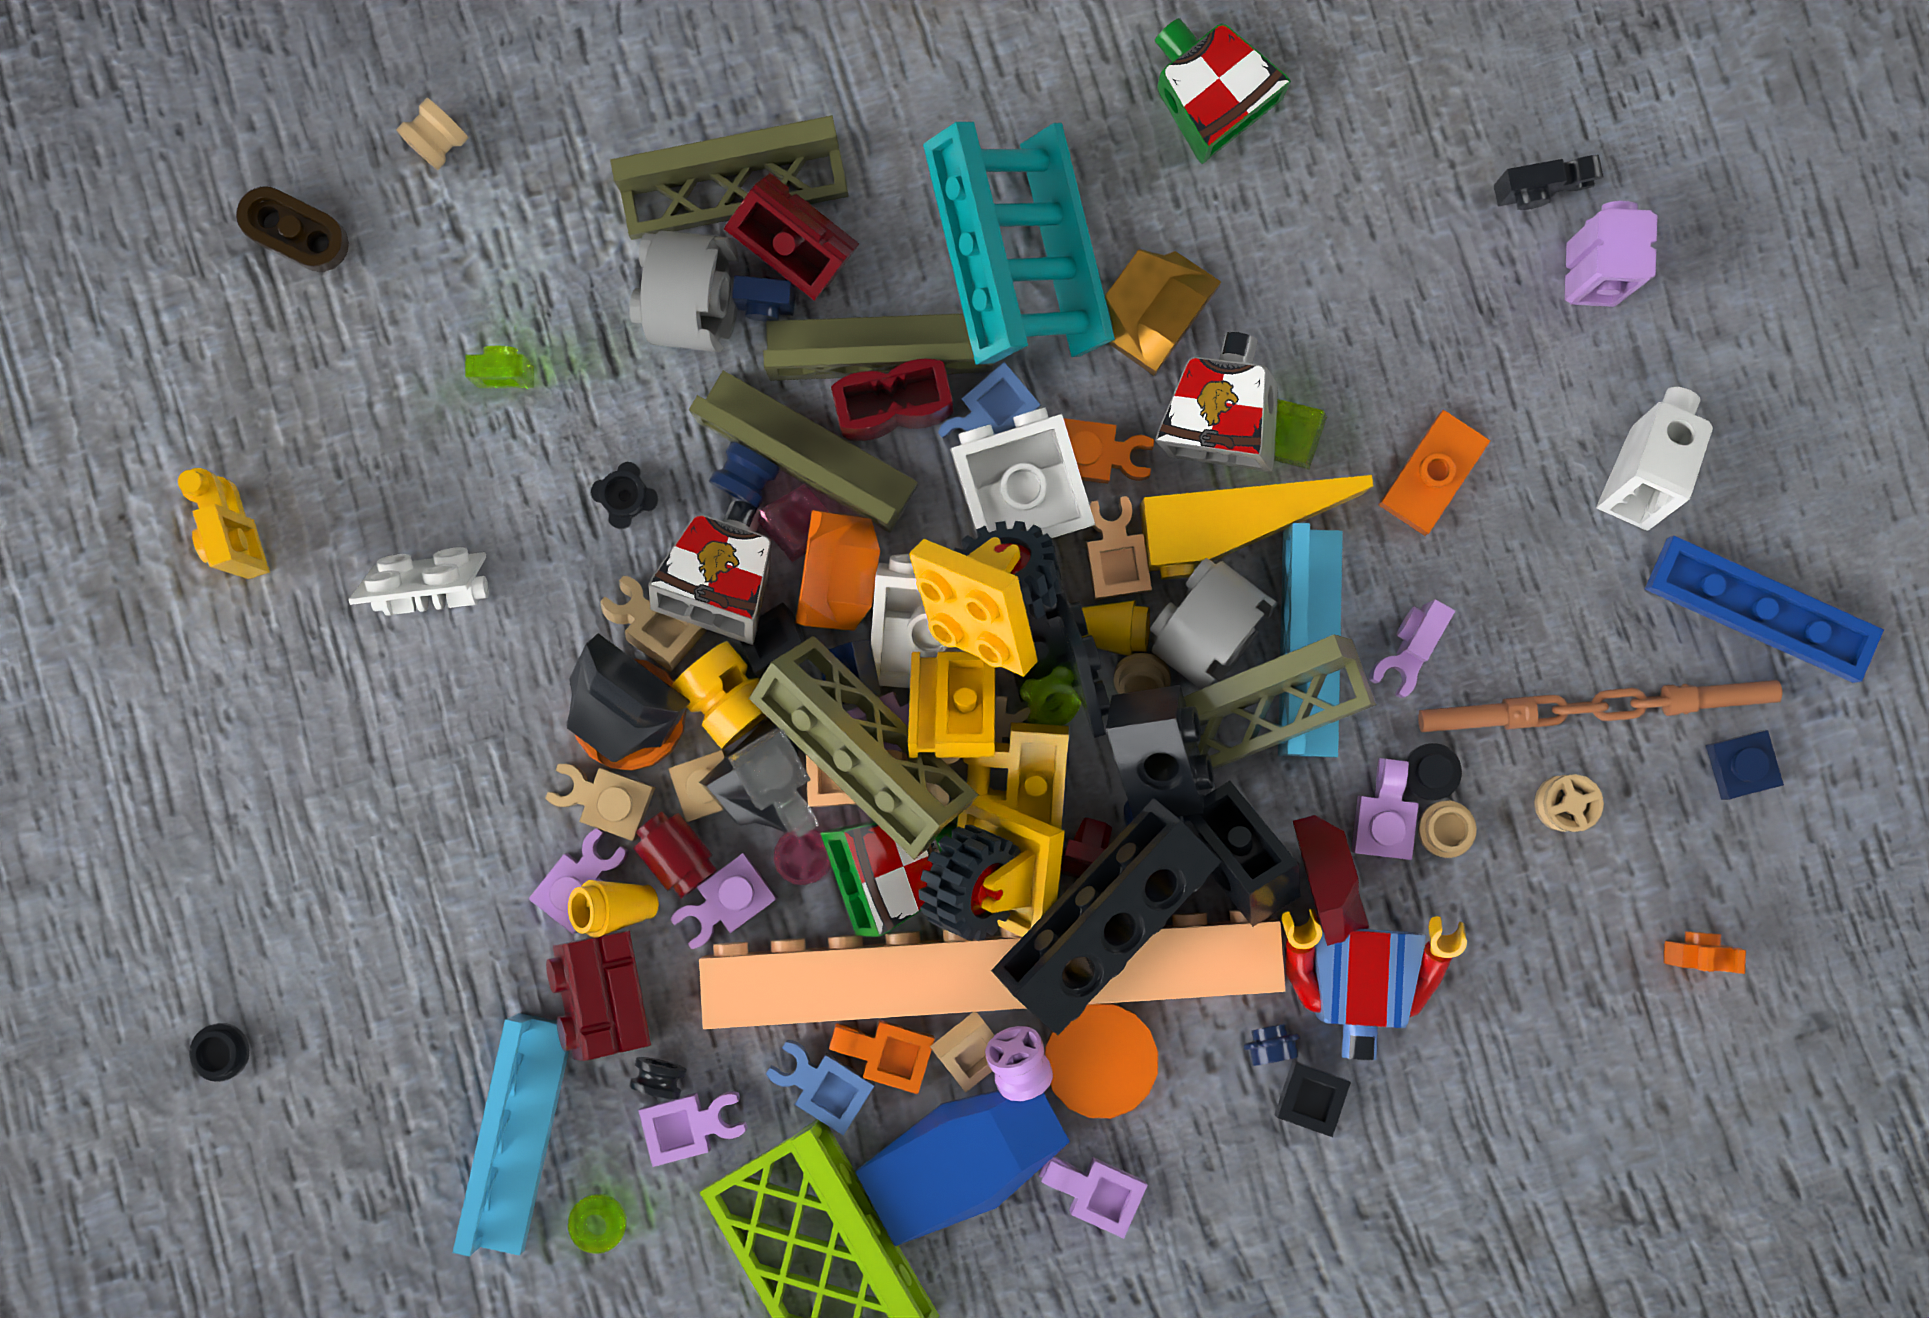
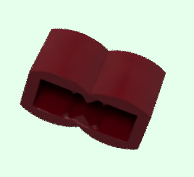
(877, 402)

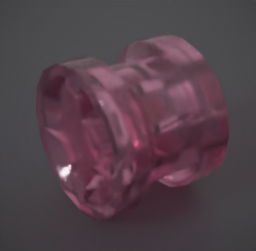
(794, 857)

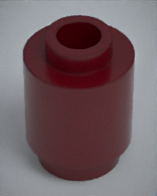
(674, 853)

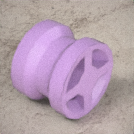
(1019, 1063)

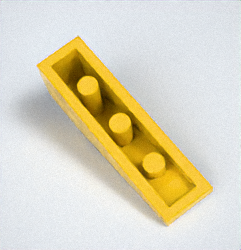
(1215, 523)

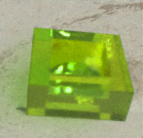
(499, 368)
(1297, 433)

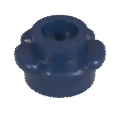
(1272, 1045)

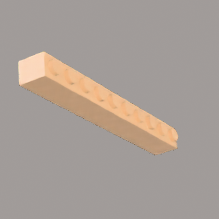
(956, 973)

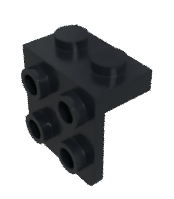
(1060, 643)

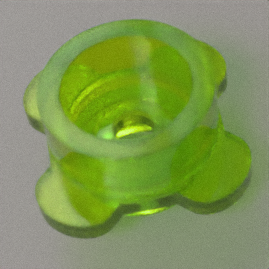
(1059, 709)

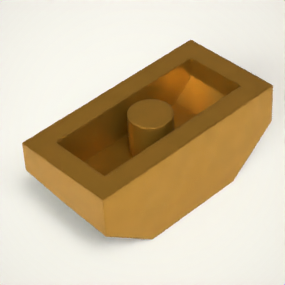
(1156, 305)

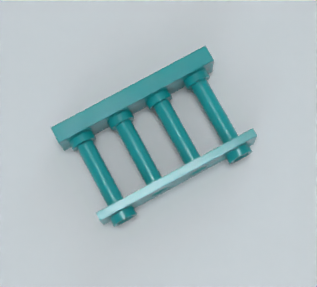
(978, 251)

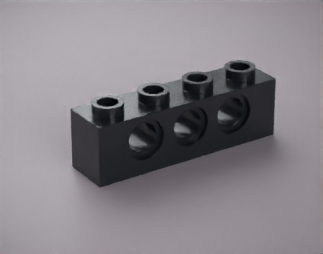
(1078, 923)

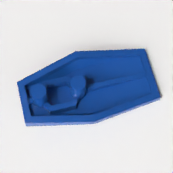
(960, 1162)

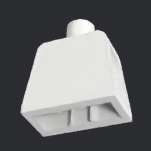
(1658, 461)

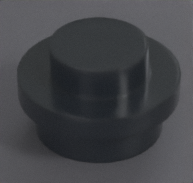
(1433, 771)
(219, 1052)

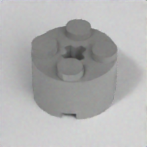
(685, 290)
(1211, 624)

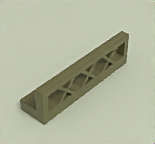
(721, 158)
(860, 344)
(805, 450)
(1271, 679)
(854, 750)

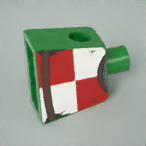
(1215, 85)
(877, 875)

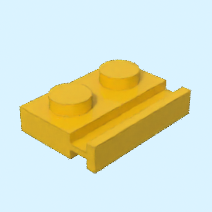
(951, 706)

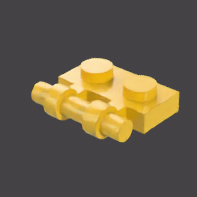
(223, 531)
(1035, 771)

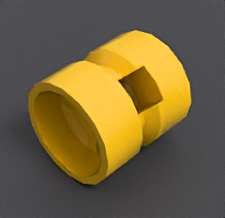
(721, 692)

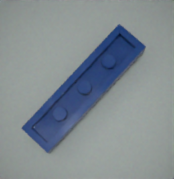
(1764, 609)

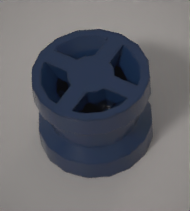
(744, 474)

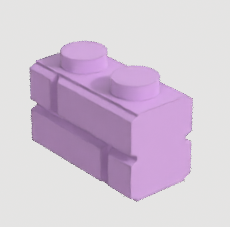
(1611, 255)

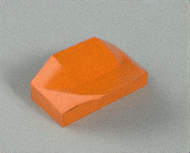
(838, 571)

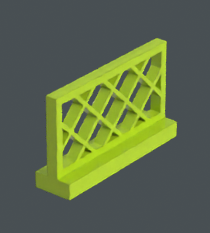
(853, 1219)

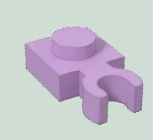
(568, 874)
(731, 897)
(681, 1128)

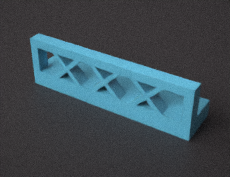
(1307, 615)
(513, 1137)

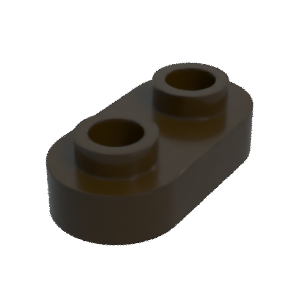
(296, 230)

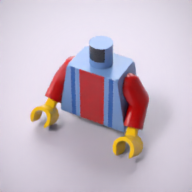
(1368, 978)

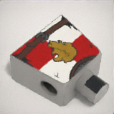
(1223, 409)
(716, 574)

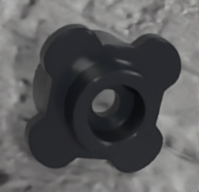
(608, 491)

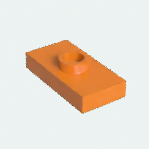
(1434, 472)

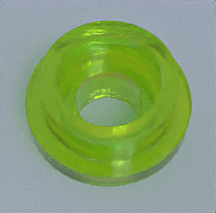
(610, 1211)

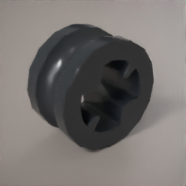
(657, 1078)

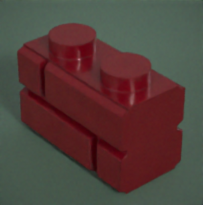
(791, 236)
(598, 996)

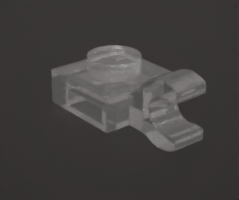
(771, 776)

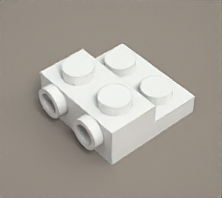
(1023, 476)
(899, 623)

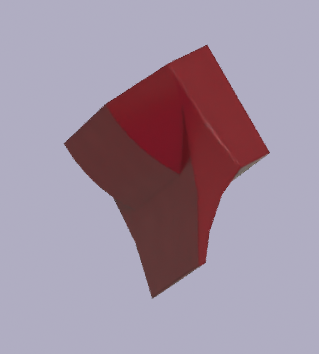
(1331, 878)

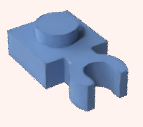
(994, 403)
(830, 1090)

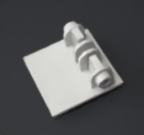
(402, 584)

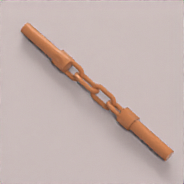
(1523, 711)

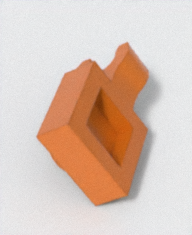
(892, 1056)

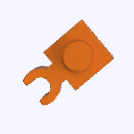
(1099, 452)
(1705, 953)

